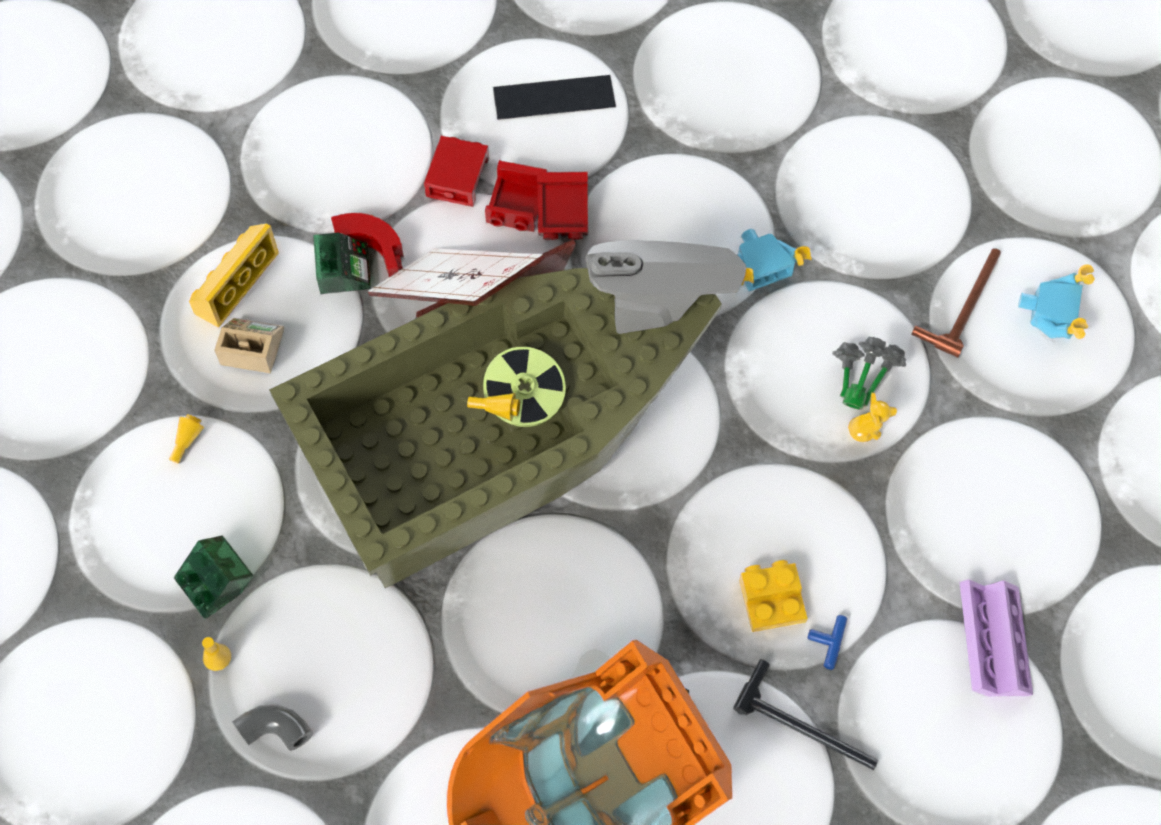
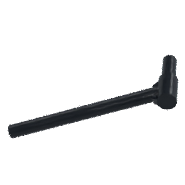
(750, 700)

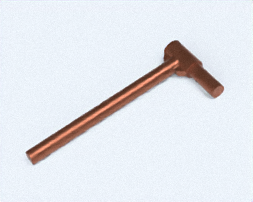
(950, 342)

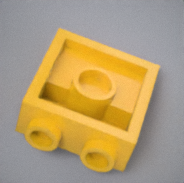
(772, 596)

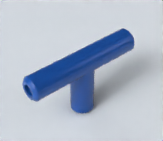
(833, 641)

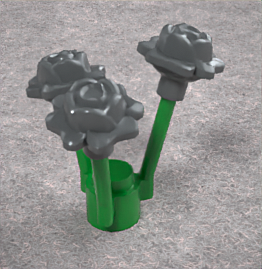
(873, 347)

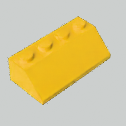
(235, 274)

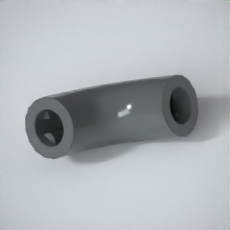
(274, 720)

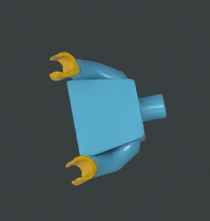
(768, 259)
(1058, 304)

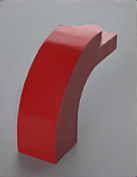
(375, 233)

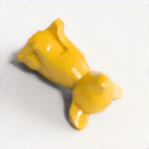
(867, 426)

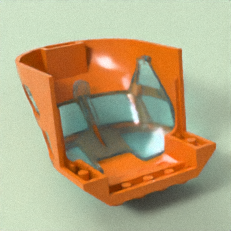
(595, 753)

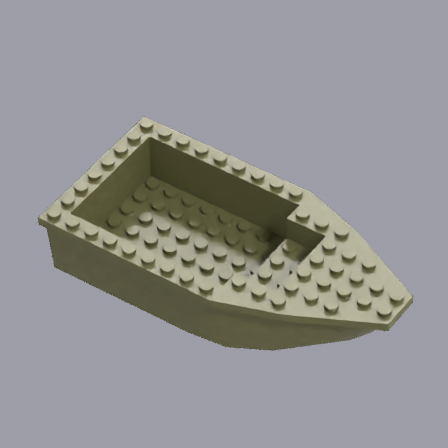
(428, 474)

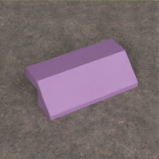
(995, 639)

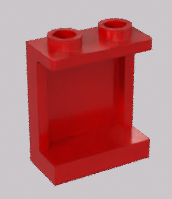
(456, 170)
(514, 197)
(562, 205)

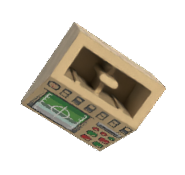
(248, 345)

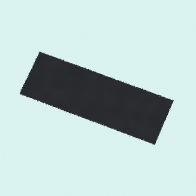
(554, 97)

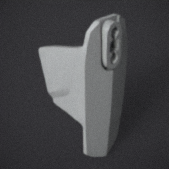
(660, 278)

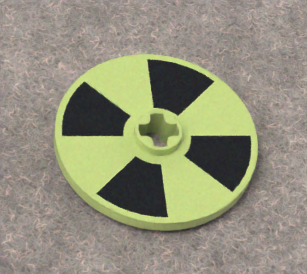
(531, 367)

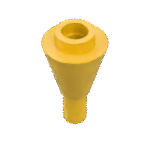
(502, 405)
(187, 431)
(215, 655)

